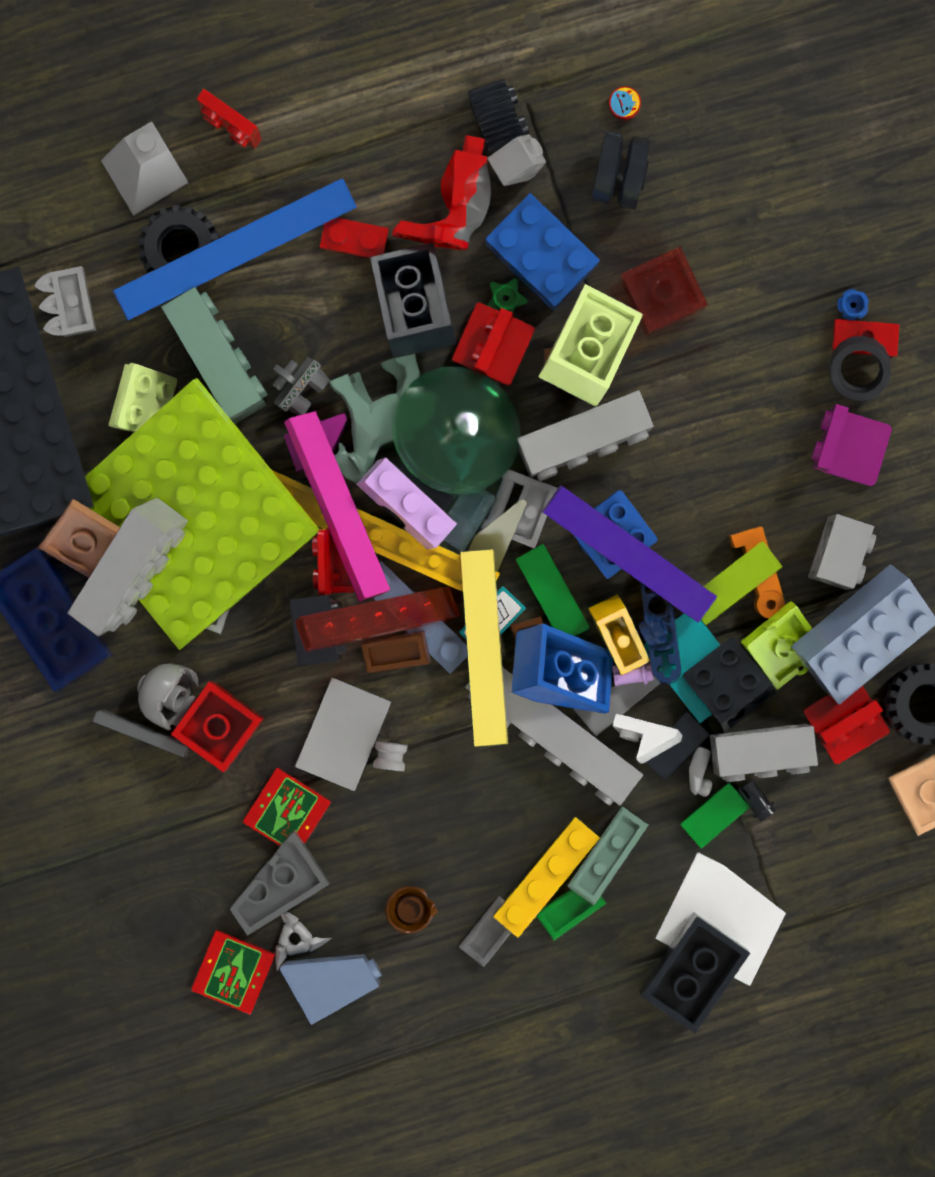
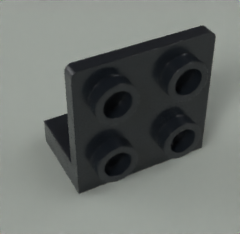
(729, 683)

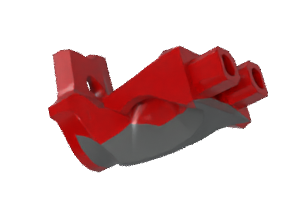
(466, 196)

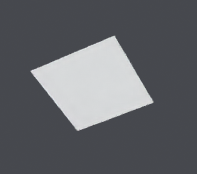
(728, 905)

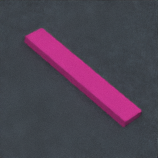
(337, 506)

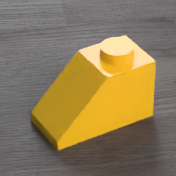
(619, 634)

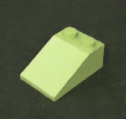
(591, 345)

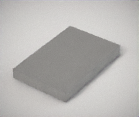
(343, 734)

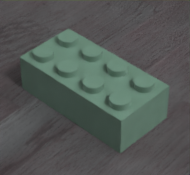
(214, 356)

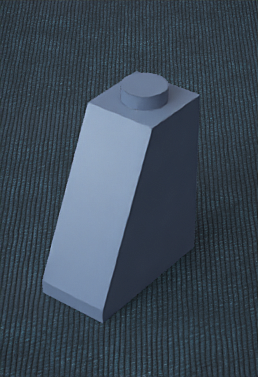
(330, 982)

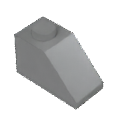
(518, 160)

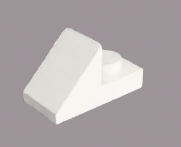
(654, 736)

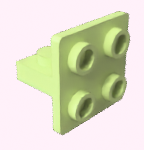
(140, 396)

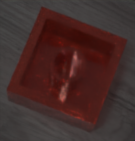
(663, 291)

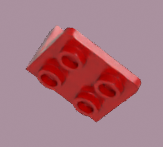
(331, 573)

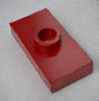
(884, 333)

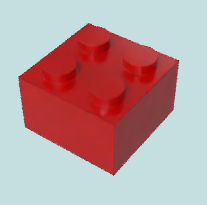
(217, 726)

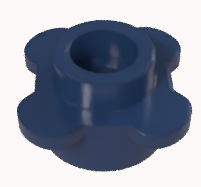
(653, 630)

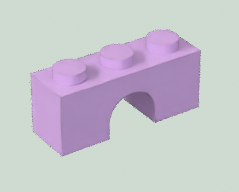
(396, 492)

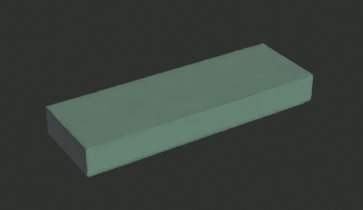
(607, 855)

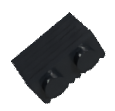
(496, 114)

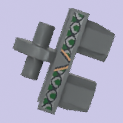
(307, 373)

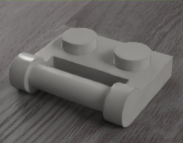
(532, 519)

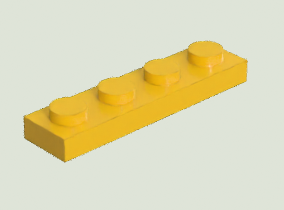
(546, 877)

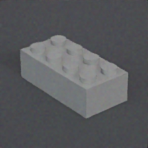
(585, 434)
(128, 567)

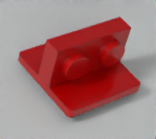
(493, 343)
(847, 726)

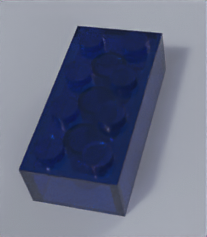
(37, 609)

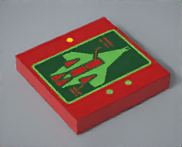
(286, 806)
(233, 972)

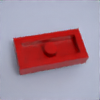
(354, 238)

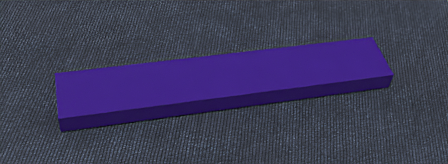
(629, 553)

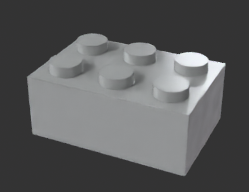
(763, 752)

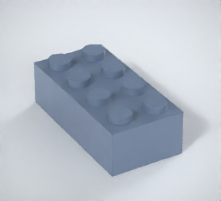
(865, 634)

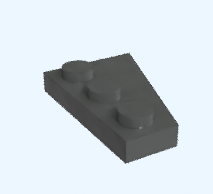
(280, 885)

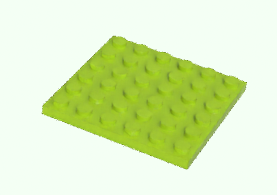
(234, 504)

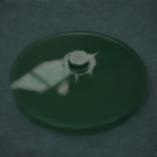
(456, 430)

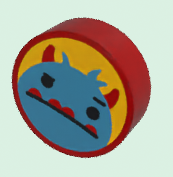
(624, 103)

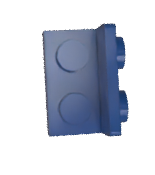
(622, 513)

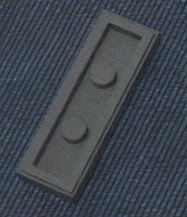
(141, 732)

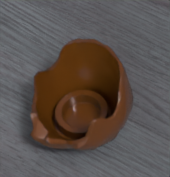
(409, 909)

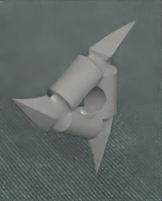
(286, 947)

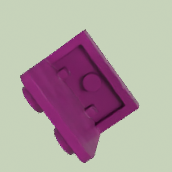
(851, 446)

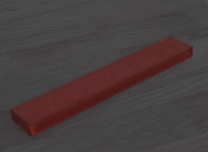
(376, 618)

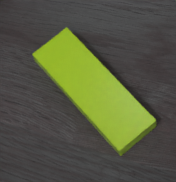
(740, 579)

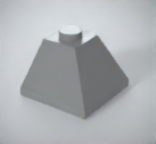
(143, 169)

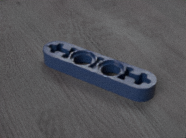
(669, 621)

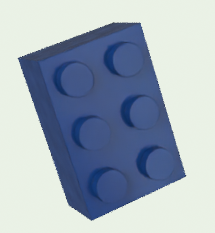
(541, 252)

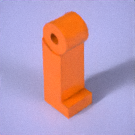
(769, 595)

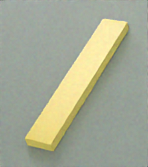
(484, 648)

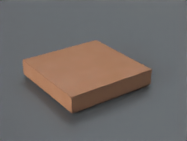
(79, 538)

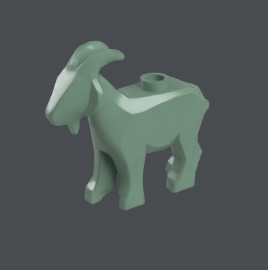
(370, 420)

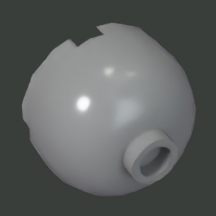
(166, 694)

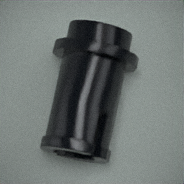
(757, 800)

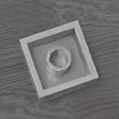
(842, 552)

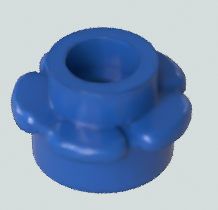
(861, 304)

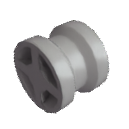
(390, 756)

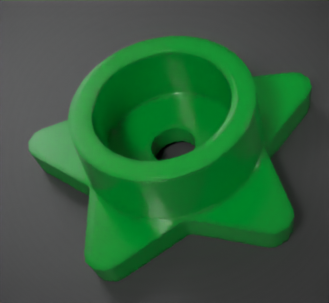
(509, 289)

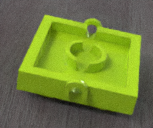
(772, 645)

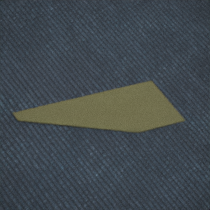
(499, 533)

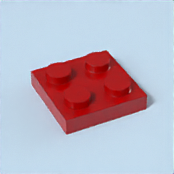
(220, 114)

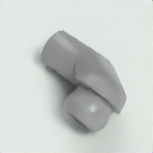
(697, 771)

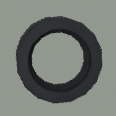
(867, 391)

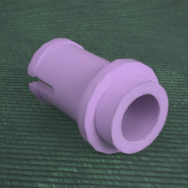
(640, 674)

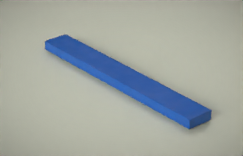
(234, 249)

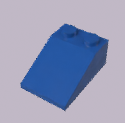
(561, 670)

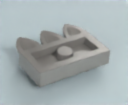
(69, 301)

